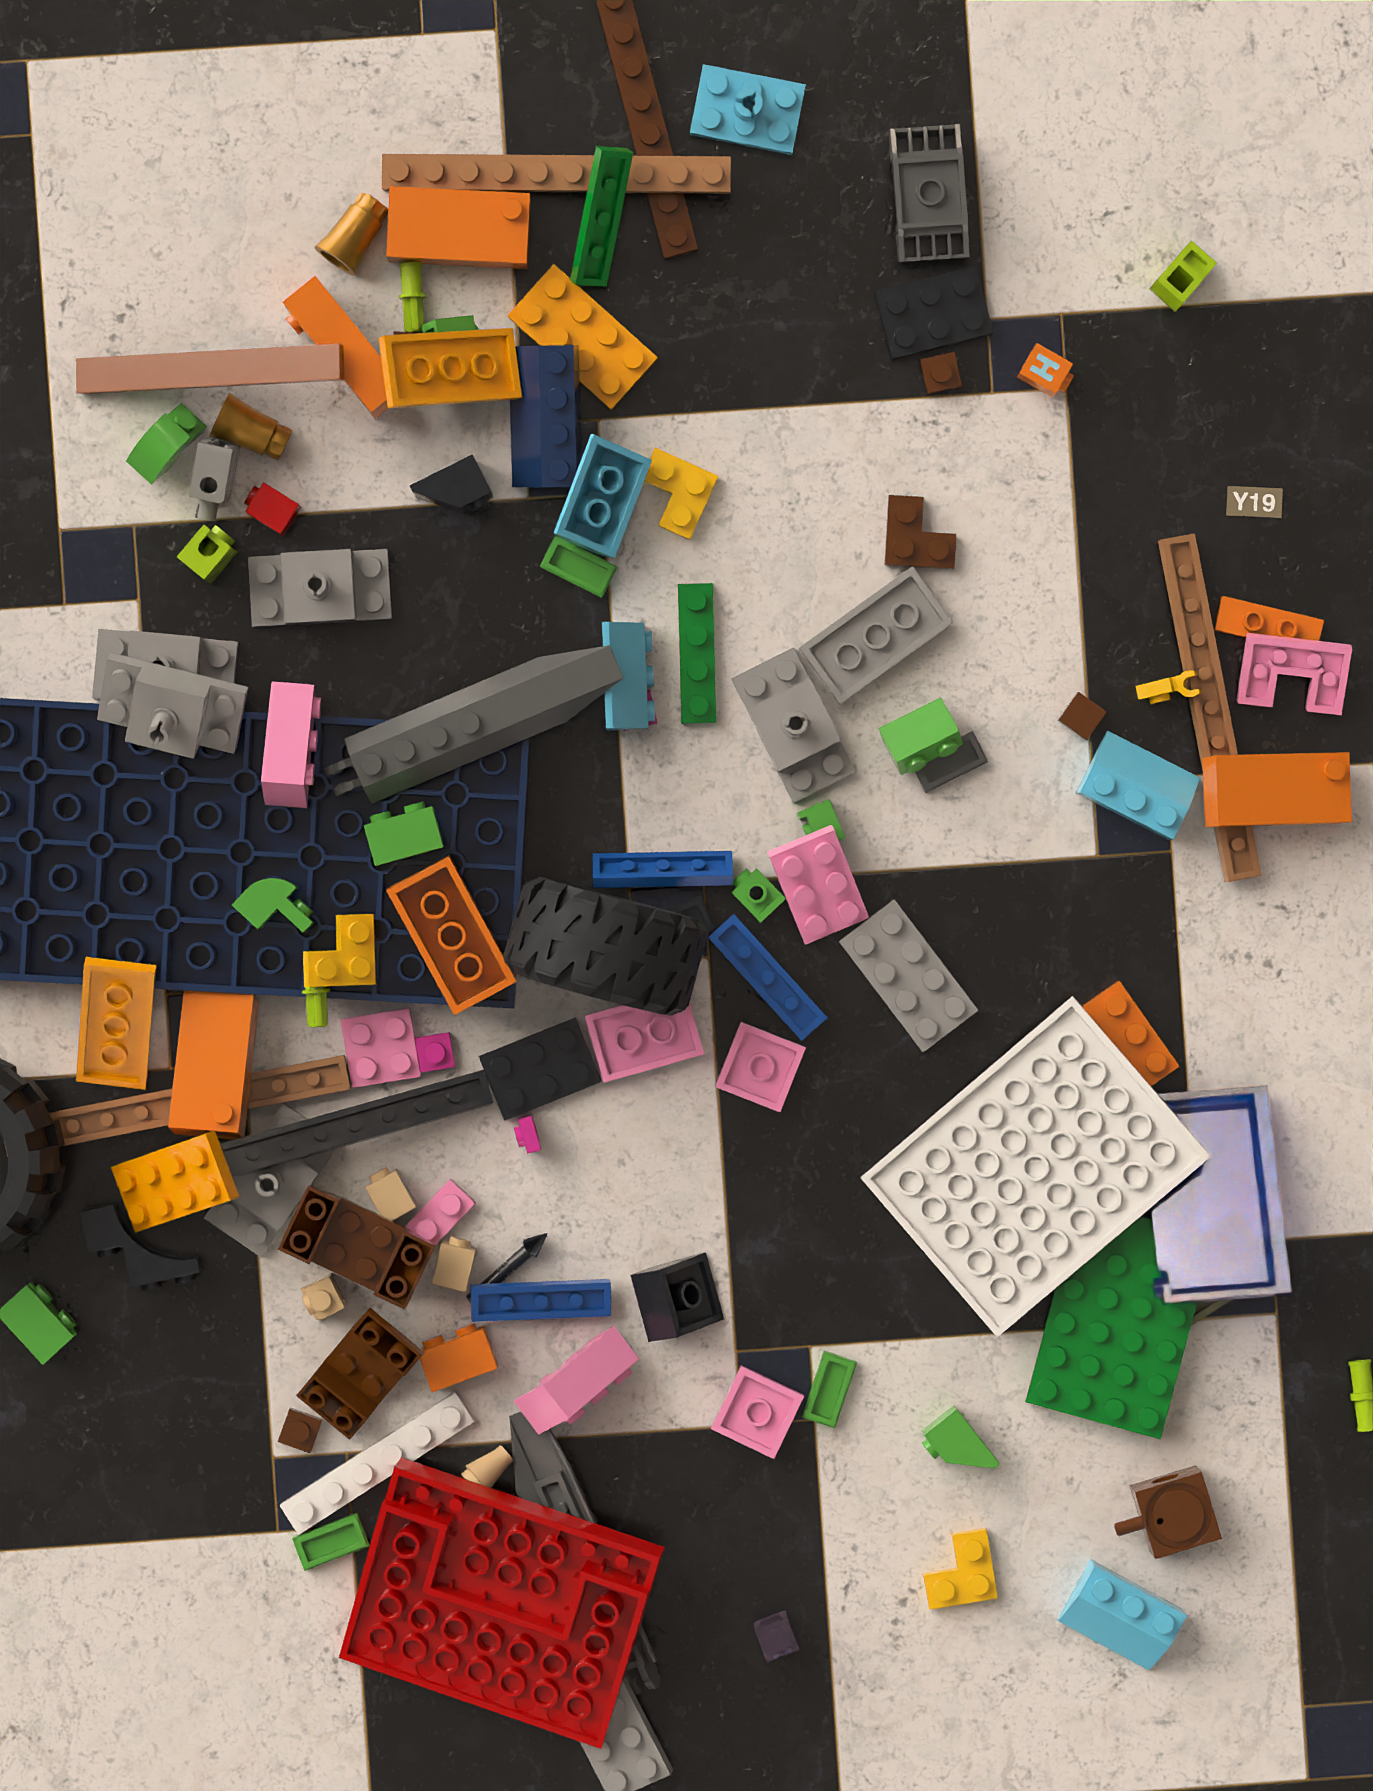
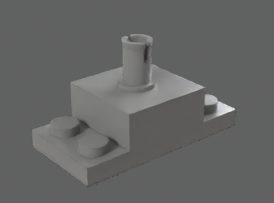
(320, 587)
(186, 653)
(171, 707)
(793, 725)
(267, 1195)

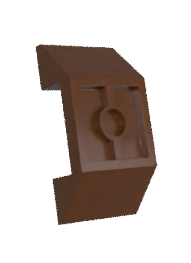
(357, 1245)
(359, 1373)

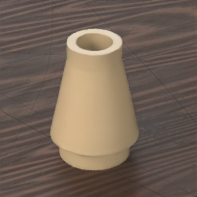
(488, 1467)

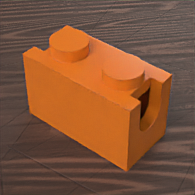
(457, 1357)

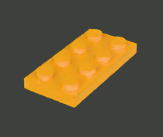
(566, 315)
(450, 367)
(115, 1023)
(175, 1181)

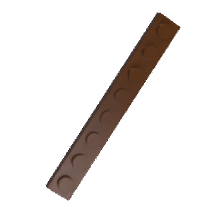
(645, 119)

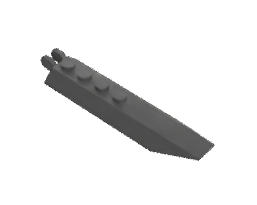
(475, 721)
(548, 1480)

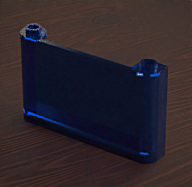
(1223, 1224)

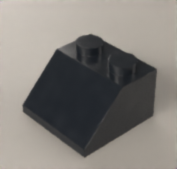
(456, 487)
(677, 1297)

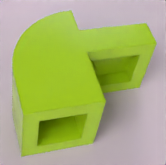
(1183, 276)

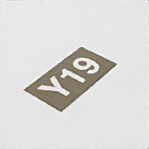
(1254, 501)

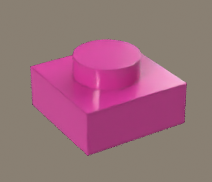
(435, 1052)
(527, 1134)

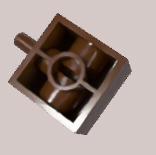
(1172, 1512)

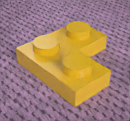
(689, 491)
(351, 962)
(972, 1578)

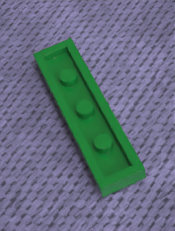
(601, 216)
(696, 653)

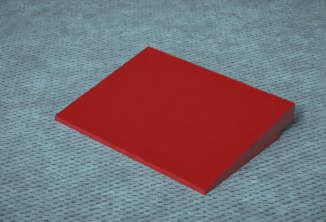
(500, 1602)

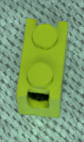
(208, 552)

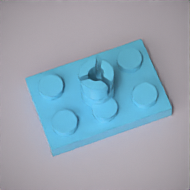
(747, 109)

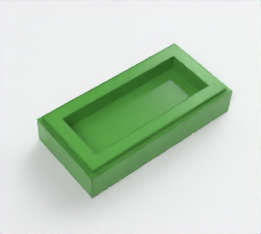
(578, 566)
(829, 1389)
(331, 1541)

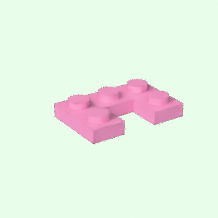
(1273, 655)

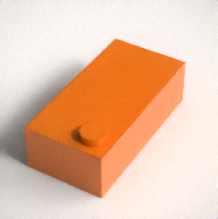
(458, 227)
(325, 322)
(1277, 789)
(451, 934)
(213, 1064)

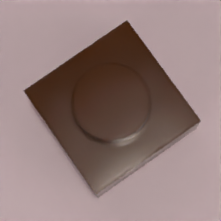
(940, 373)
(300, 1430)

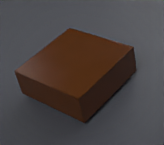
(1082, 716)

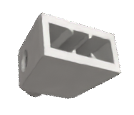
(218, 461)

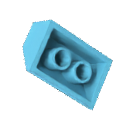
(602, 497)
(627, 700)
(1139, 786)
(1122, 1615)

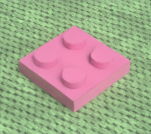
(380, 1047)
(760, 1066)
(757, 1411)

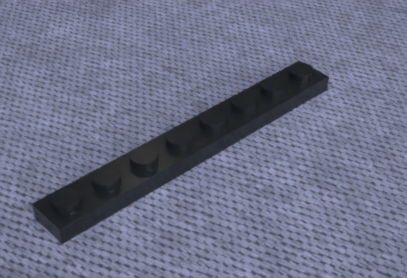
(357, 1124)

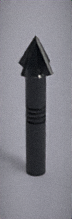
(530, 1248)

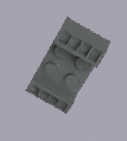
(929, 193)

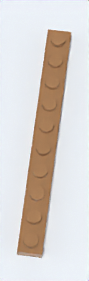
(552, 173)
(1210, 708)
(153, 1108)

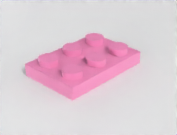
(818, 884)
(641, 1040)

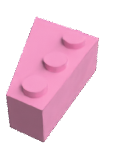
(289, 744)
(578, 1381)

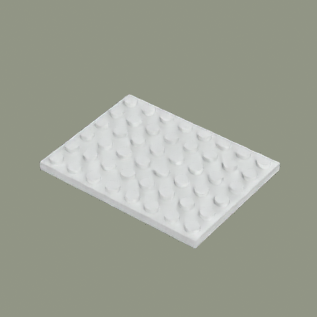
(1035, 1166)

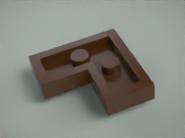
(907, 543)

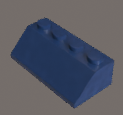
(547, 417)

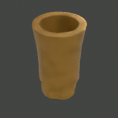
(353, 234)
(250, 429)

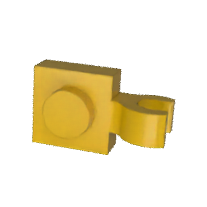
(1159, 690)

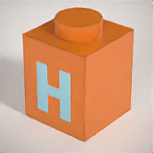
(1046, 371)

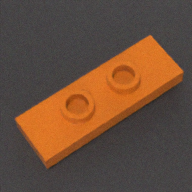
(1243, 617)

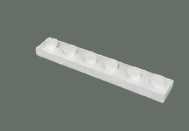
(376, 1462)

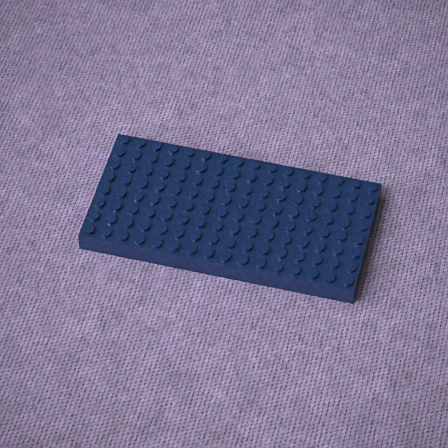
(149, 849)

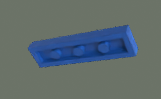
(662, 869)
(767, 977)
(540, 1300)

